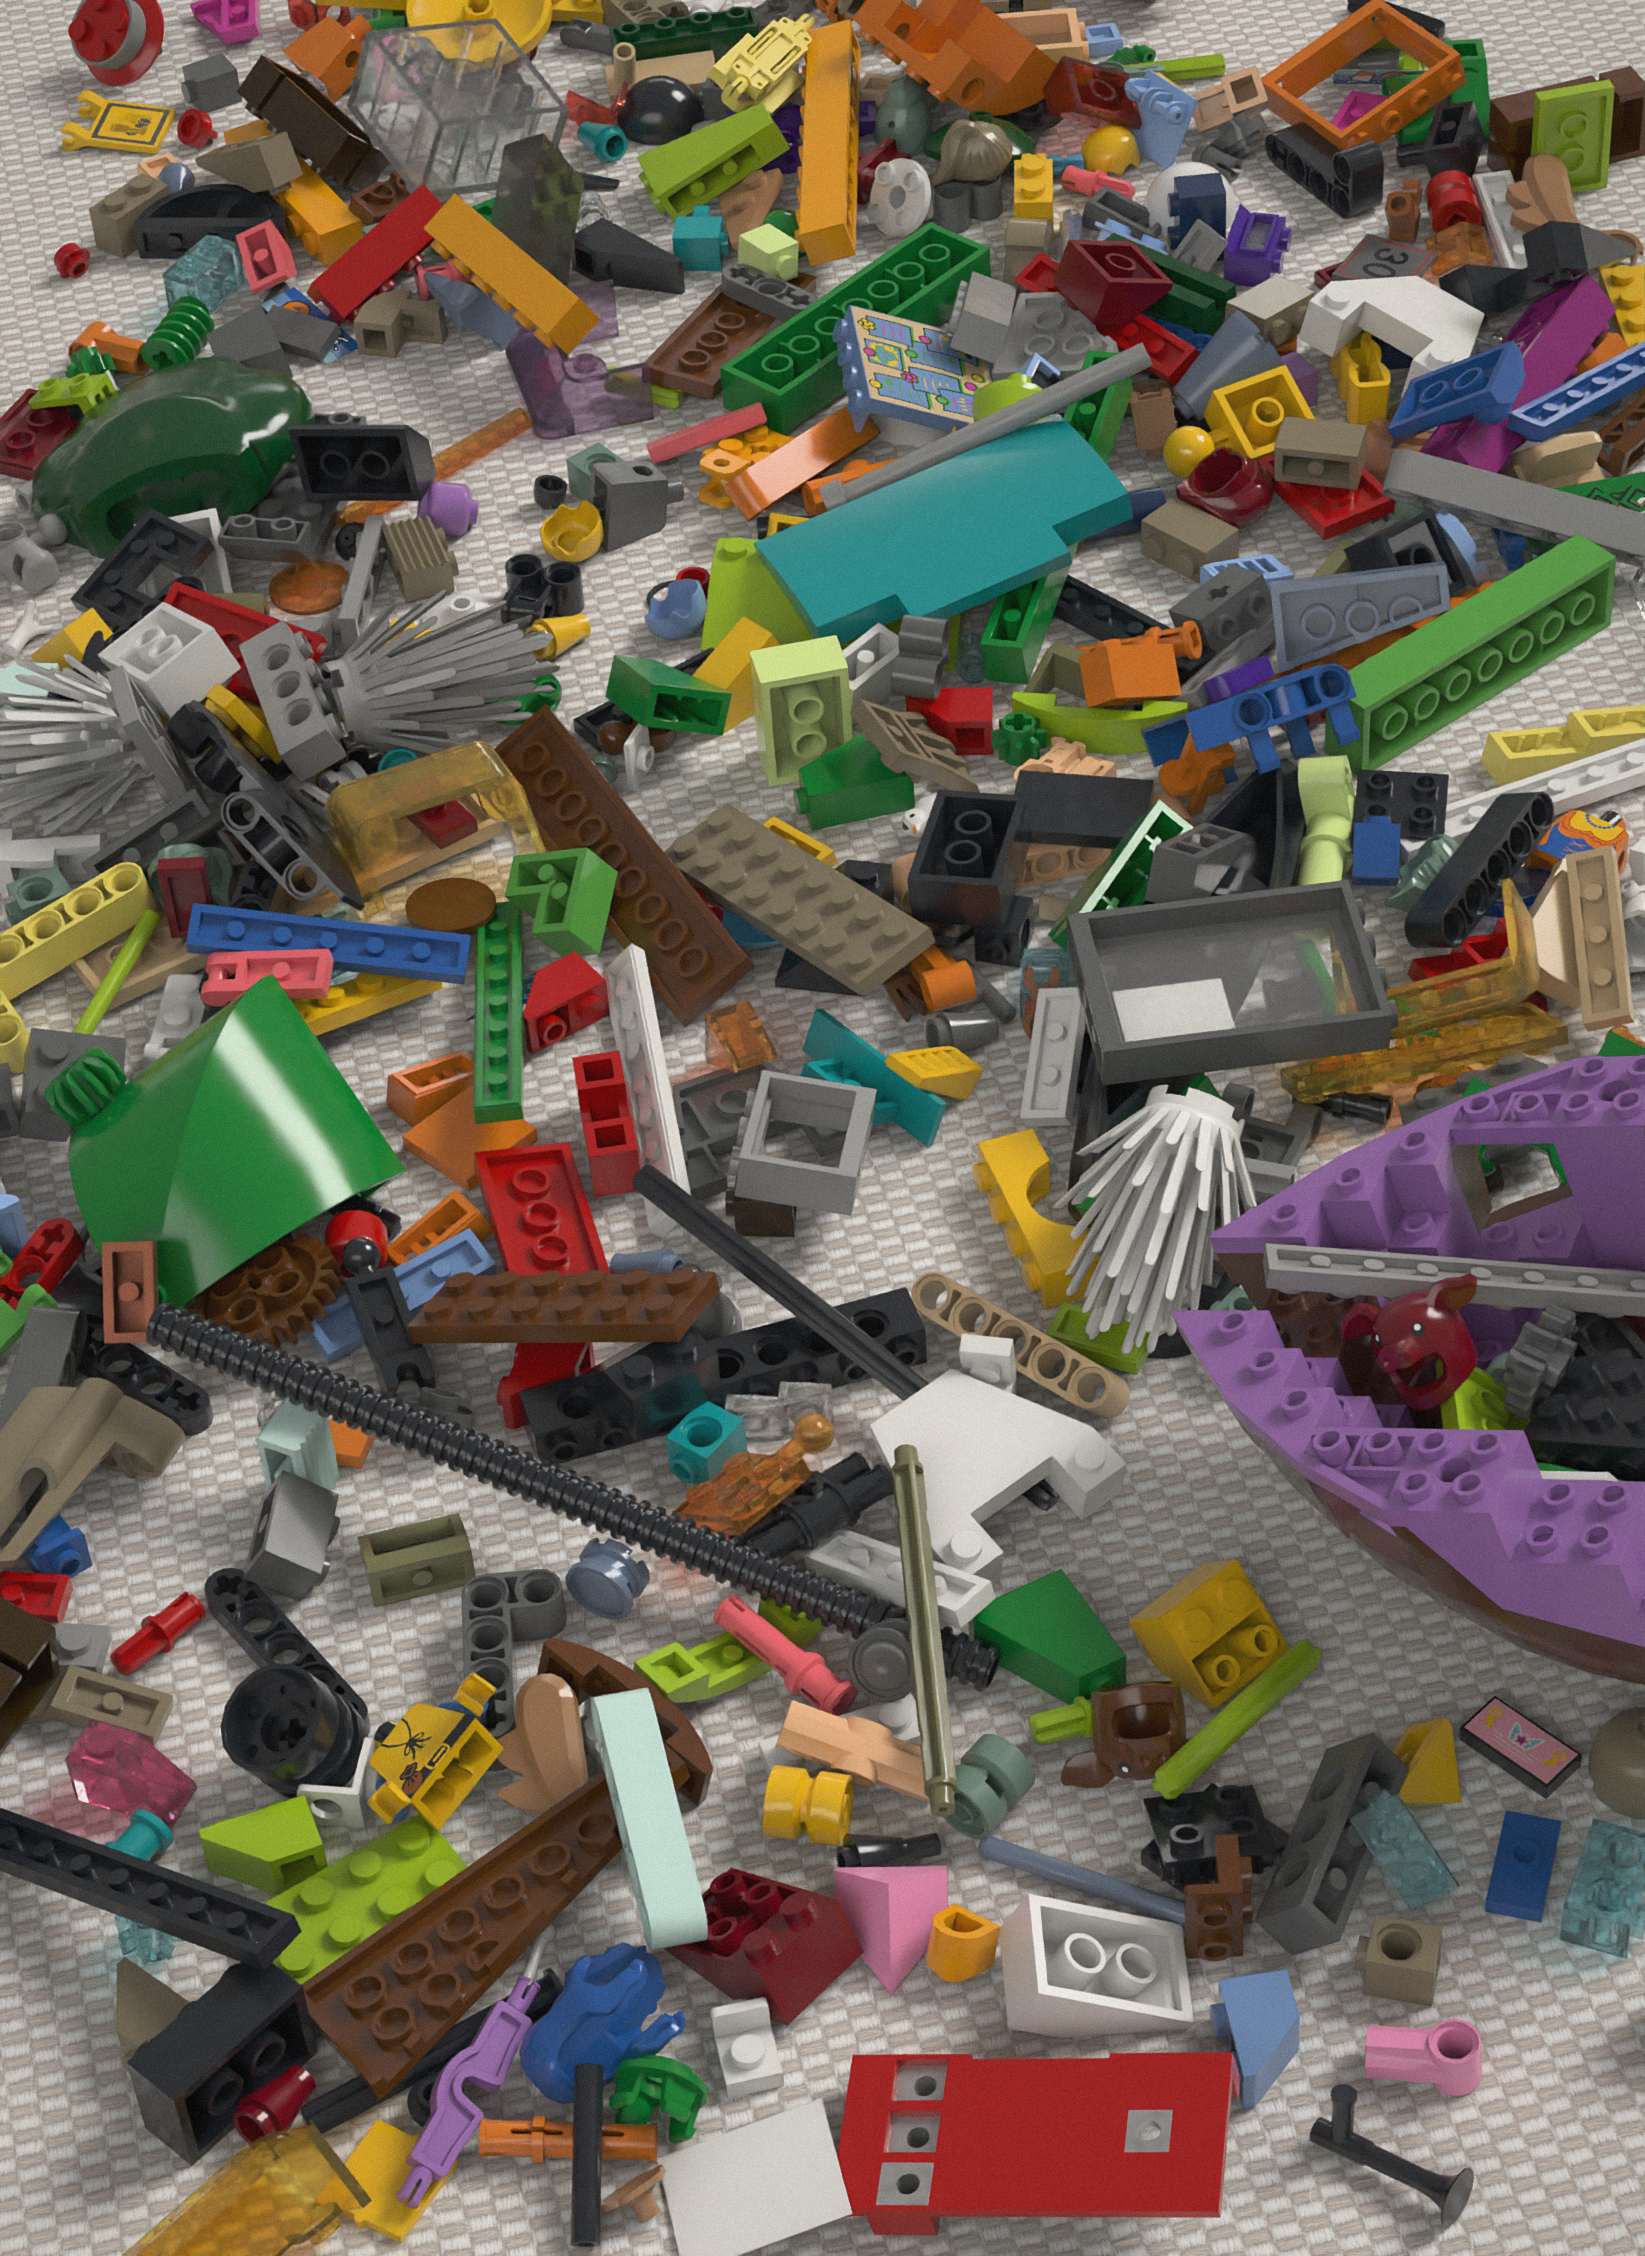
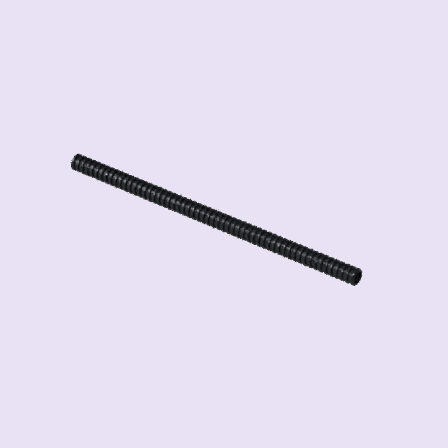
(546, 1484)

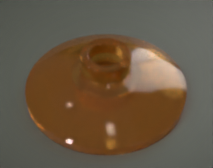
(308, 587)

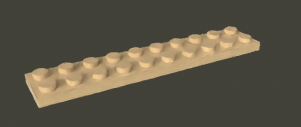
(169, 955)

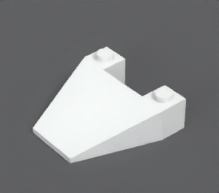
(1399, 311)
(984, 1452)

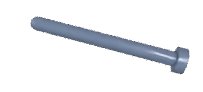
(1083, 1879)

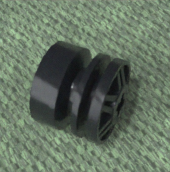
(292, 1730)

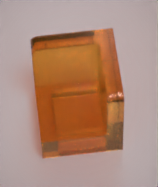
(1459, 246)

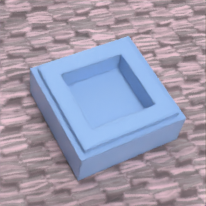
(1103, 39)

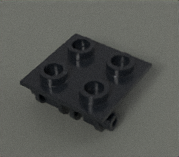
(1407, 798)
(1188, 1828)

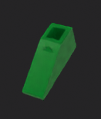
(1476, 75)

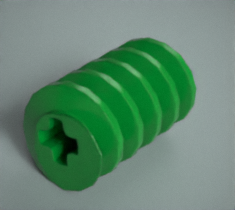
(179, 334)

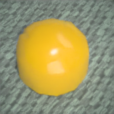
(1110, 150)
(572, 532)

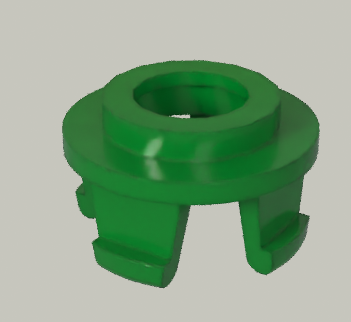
(661, 2083)

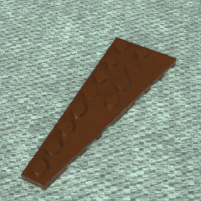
(432, 1962)

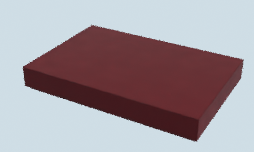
(30, 435)

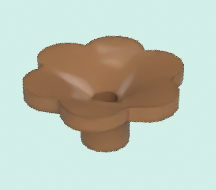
(637, 2195)

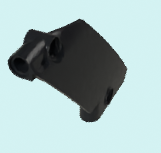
(281, 833)

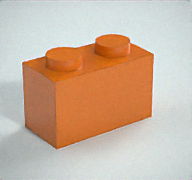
(1129, 673)

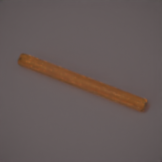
(450, 460)

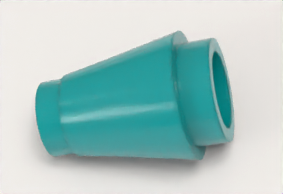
(603, 140)

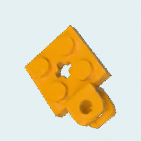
(734, 456)

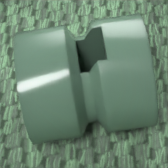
(989, 1781)

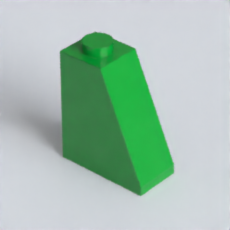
(666, 697)
(851, 786)
(1051, 1639)

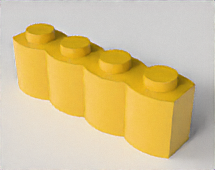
(1362, 379)

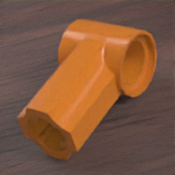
(123, 350)
(943, 979)

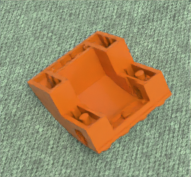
(960, 51)

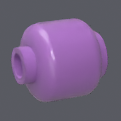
(449, 507)

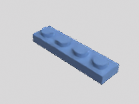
(419, 1282)

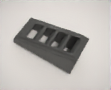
(1115, 206)

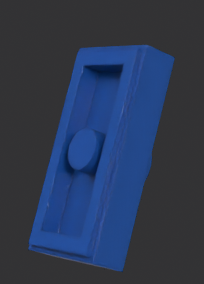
(1523, 1866)

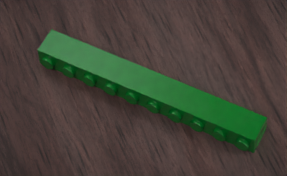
(1024, 614)

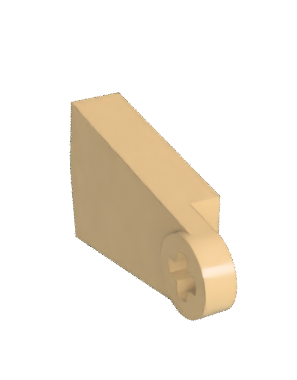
(1555, 939)

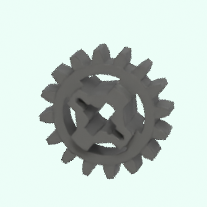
(1539, 1360)

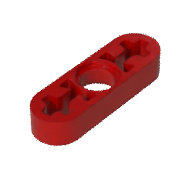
(47, 1252)

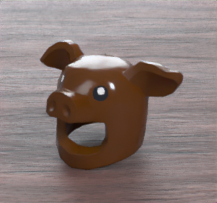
(1132, 1733)

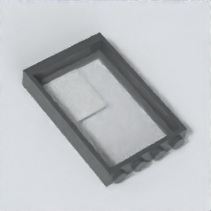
(1229, 982)

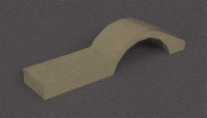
(88, 1695)

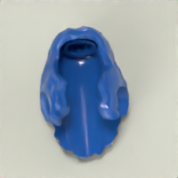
(599, 2020)

